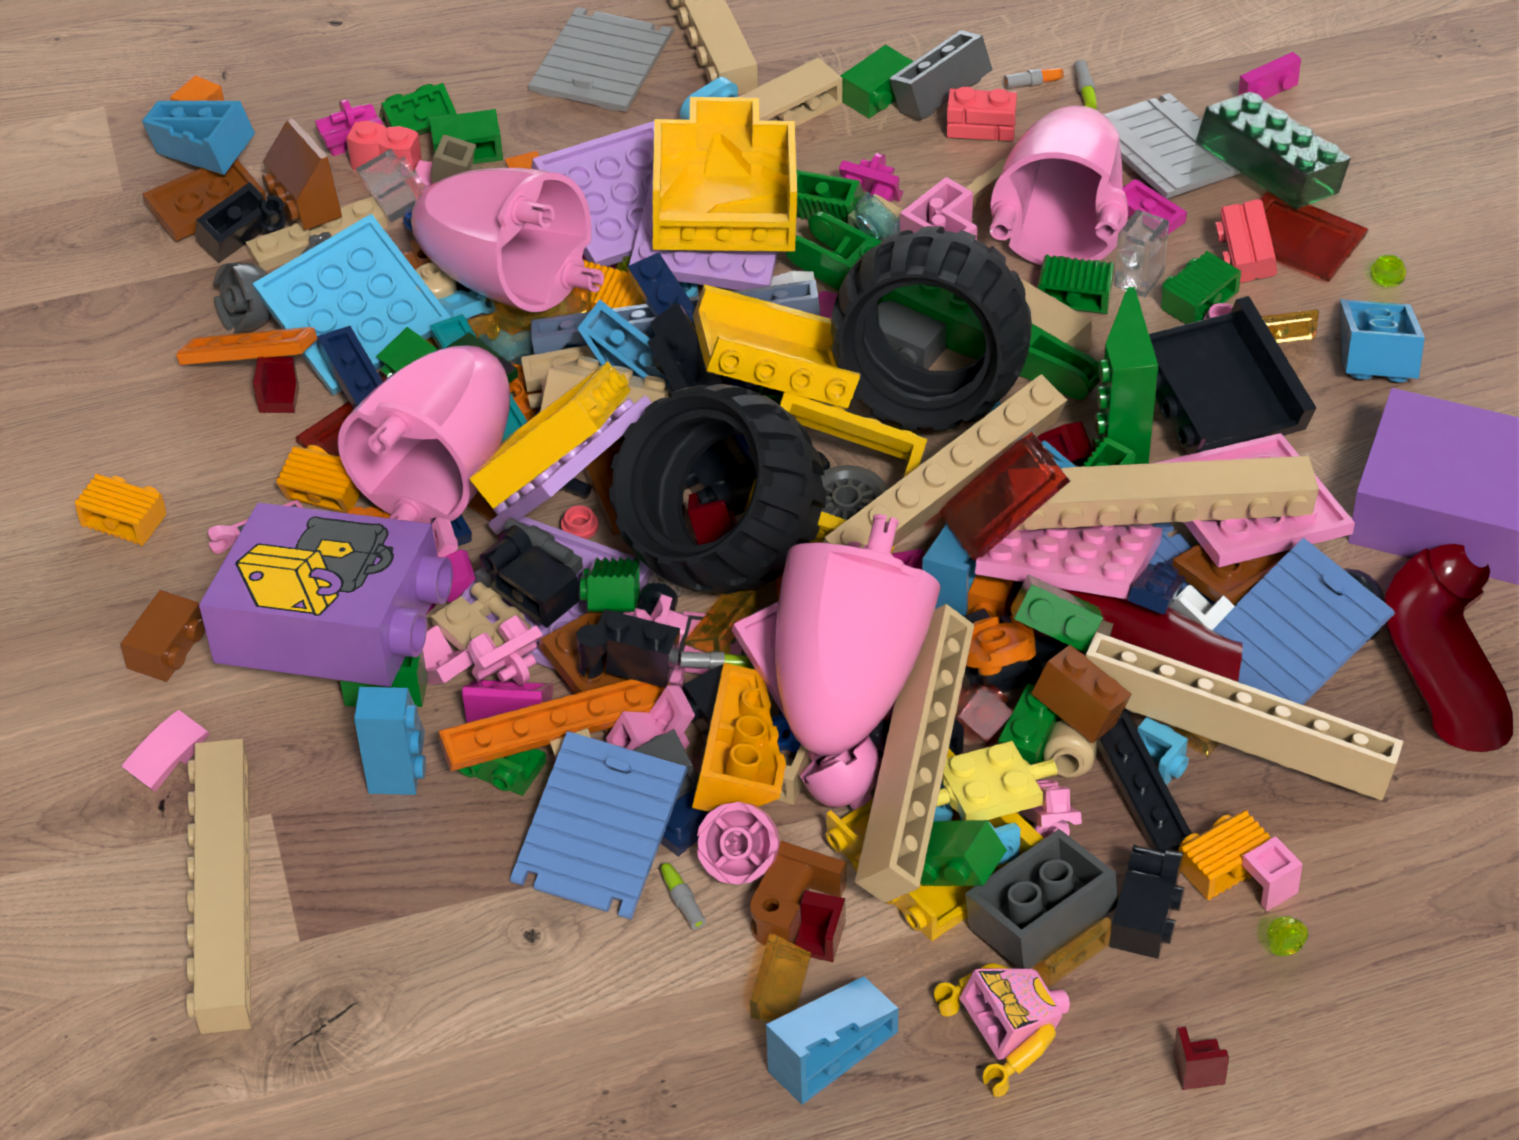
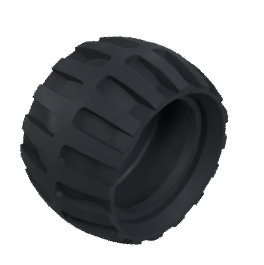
(905, 390)
(656, 465)

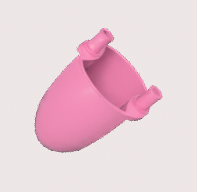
(1062, 188)
(508, 234)
(427, 433)
(848, 636)

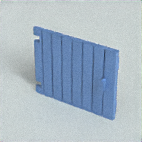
(1299, 628)
(599, 825)

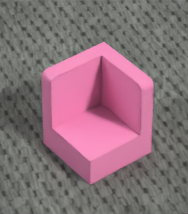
(1275, 871)

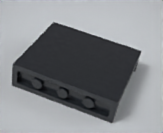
(1227, 381)

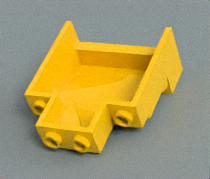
(724, 179)

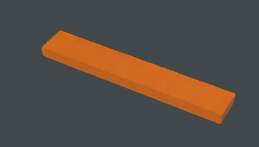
(544, 722)

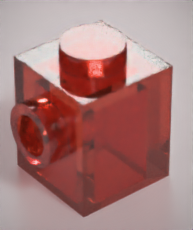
(983, 711)

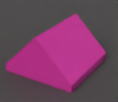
(497, 697)

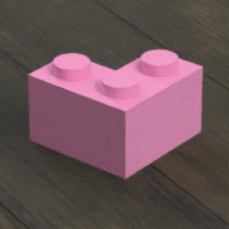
(943, 205)

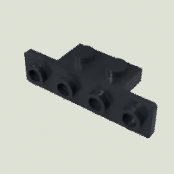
(679, 351)

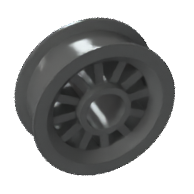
(850, 489)

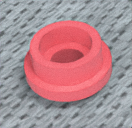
(580, 522)

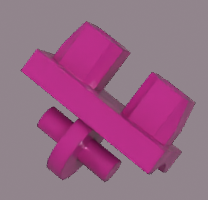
(337, 126)
(874, 177)

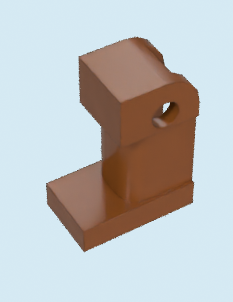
(779, 895)

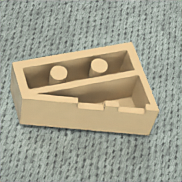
(567, 375)

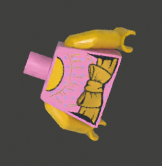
(1010, 1011)

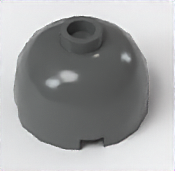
(238, 301)

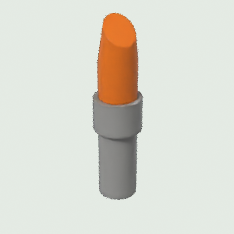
(1033, 77)

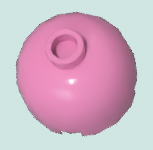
(845, 776)
(737, 843)

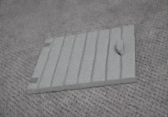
(600, 60)
(1163, 148)

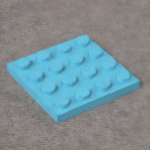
(352, 282)

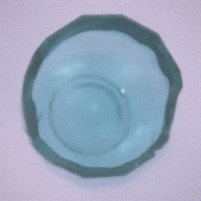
(875, 218)
(510, 346)

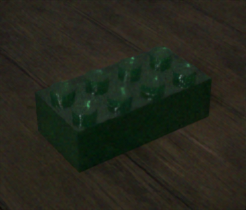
(1273, 149)

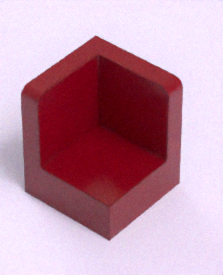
(276, 385)
(1069, 441)
(710, 519)
(821, 924)
(1199, 1062)

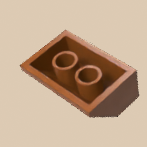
(301, 177)

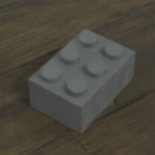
(1042, 900)

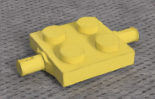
(992, 782)

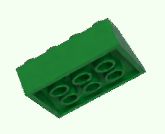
(1127, 382)

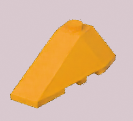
(741, 745)

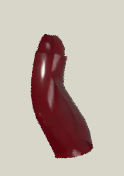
(1167, 635)
(1442, 652)

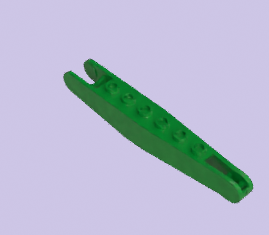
(1058, 362)

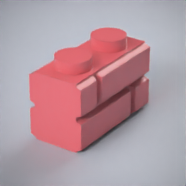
(981, 114)
(1247, 240)

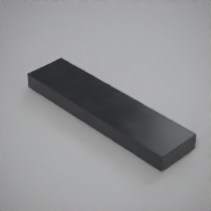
(1143, 786)

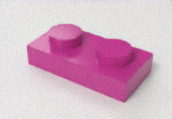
(1272, 77)
(1147, 200)

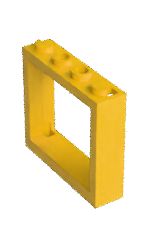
(856, 429)
(551, 434)

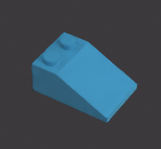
(1380, 340)

